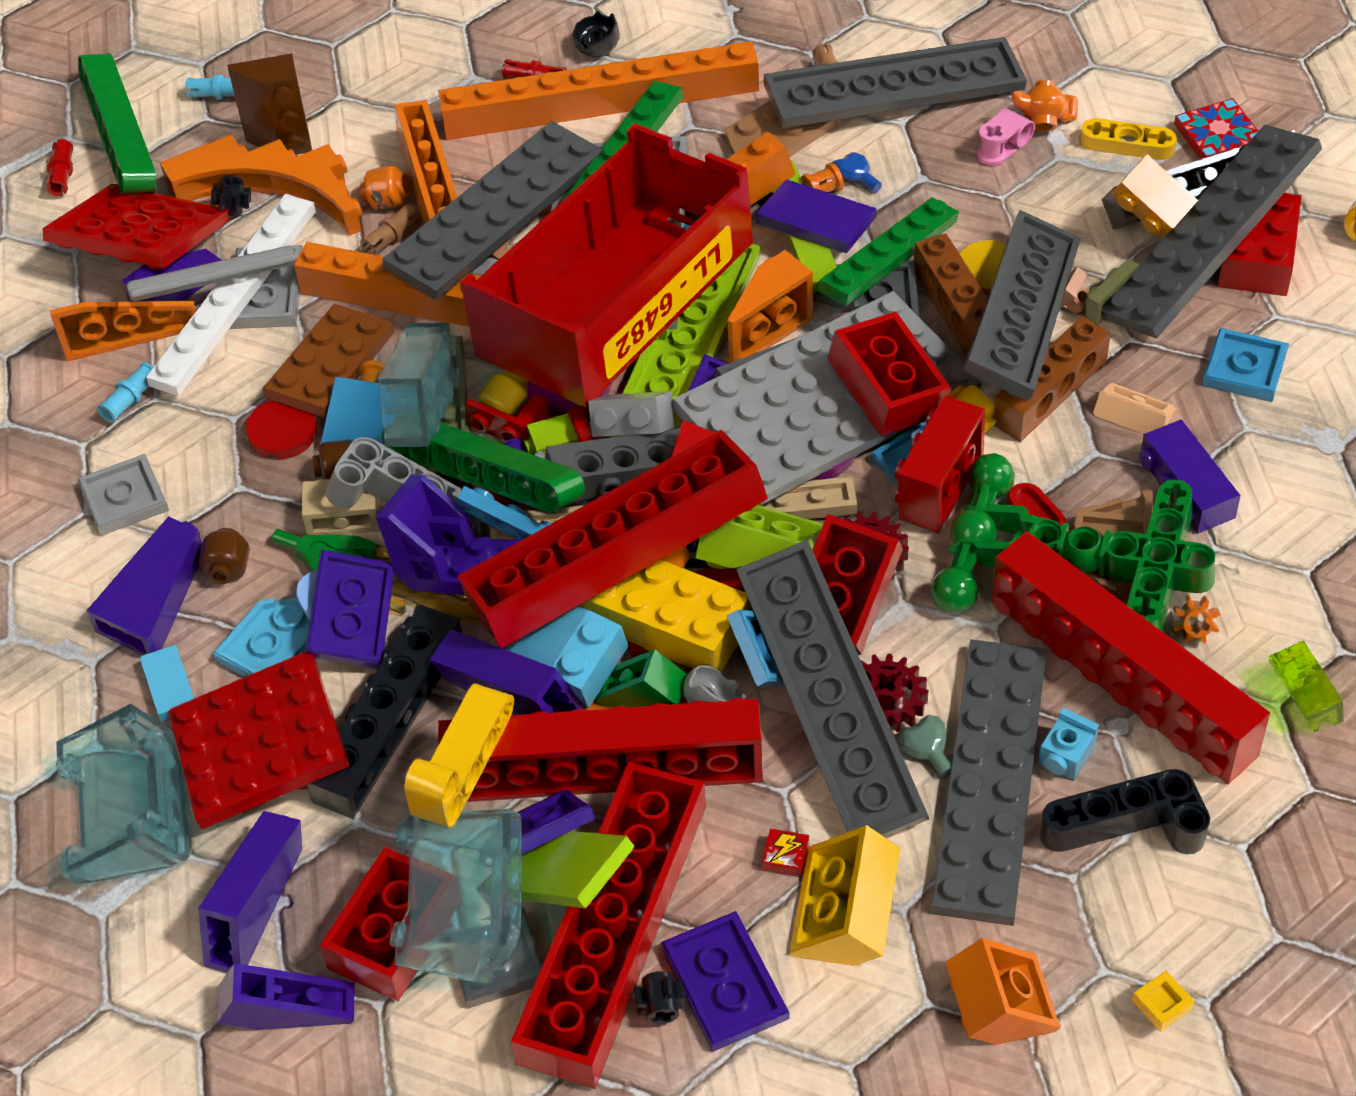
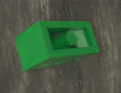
(643, 682)

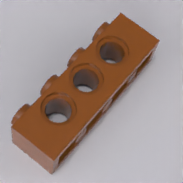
(950, 287)
(1065, 368)

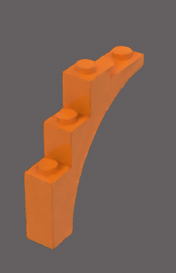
(267, 169)

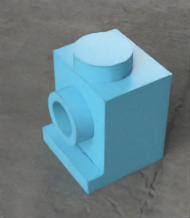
(1068, 744)

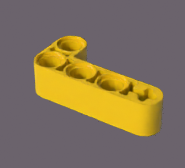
(443, 785)

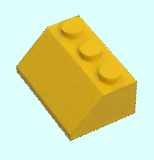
(846, 898)

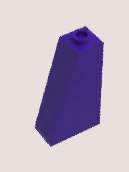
(150, 589)
(533, 684)
(248, 891)

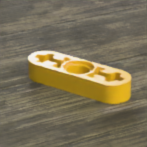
(1137, 148)

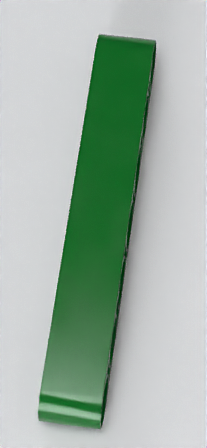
(116, 124)
(498, 468)

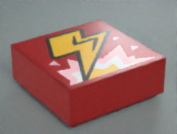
(785, 852)

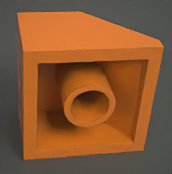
(766, 165)
(1001, 993)

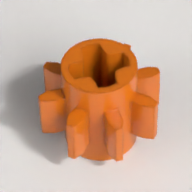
(1198, 629)

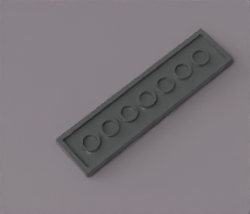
(893, 82)
(491, 210)
(1211, 230)
(1022, 306)
(831, 692)
(990, 783)

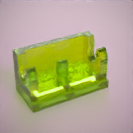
(1308, 685)

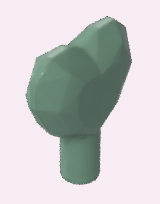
(926, 743)

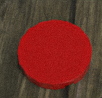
(280, 430)

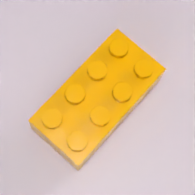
(674, 614)

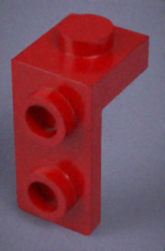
(502, 425)

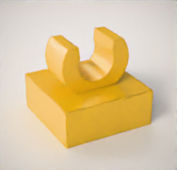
(1163, 1001)

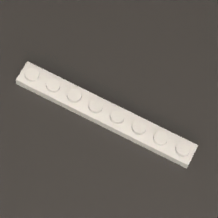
(227, 300)

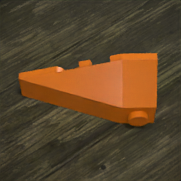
(109, 326)

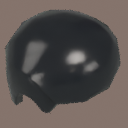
(596, 34)

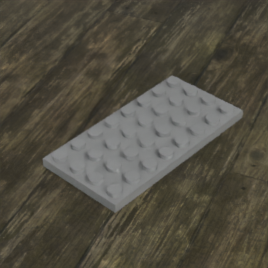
(795, 409)

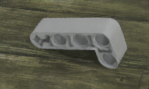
(378, 471)

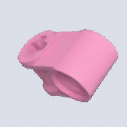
(1003, 136)

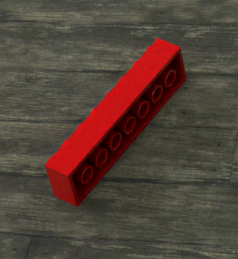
(612, 538)
(1129, 658)
(592, 747)
(604, 947)

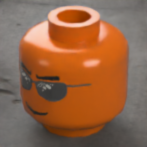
(385, 187)

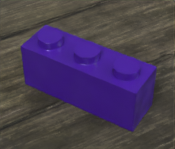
(1177, 455)

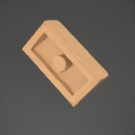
(1132, 409)

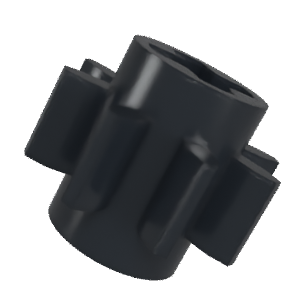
(231, 195)
(660, 997)

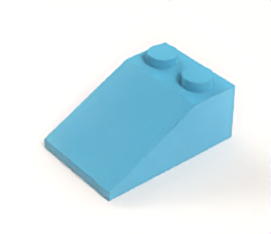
(580, 647)

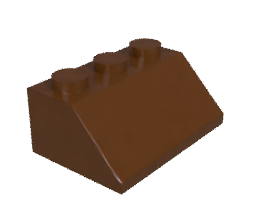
(271, 102)

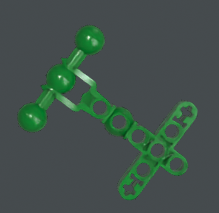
(1150, 561)

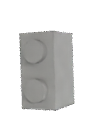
(631, 414)

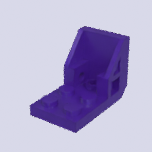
(419, 542)

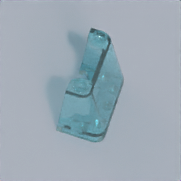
(127, 797)
(461, 895)

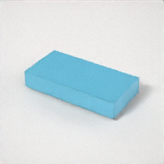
(166, 680)

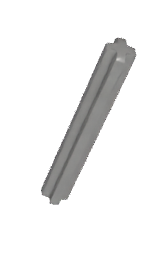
(211, 273)

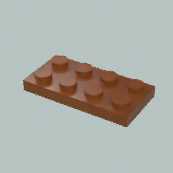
(330, 350)

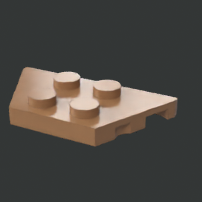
(764, 120)
(1117, 516)

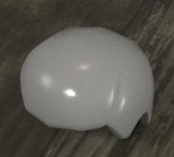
(709, 685)

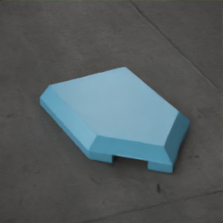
(265, 637)

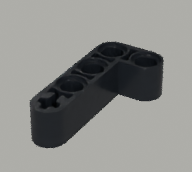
(1070, 825)

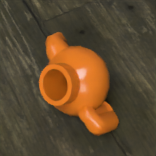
(1046, 105)

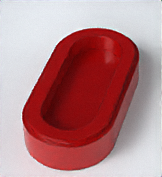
(580, 424)
(1035, 501)

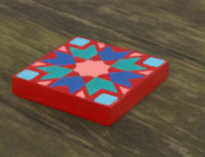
(1215, 128)

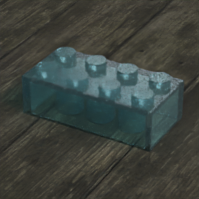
(418, 384)

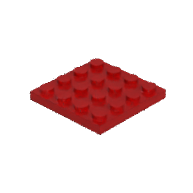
(135, 226)
(257, 739)

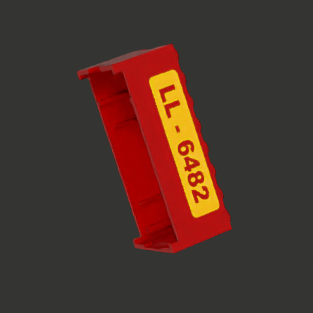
(609, 267)

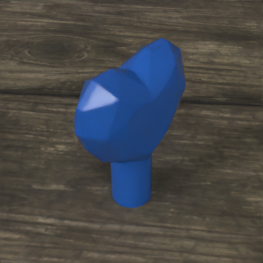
(856, 169)

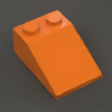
(771, 306)

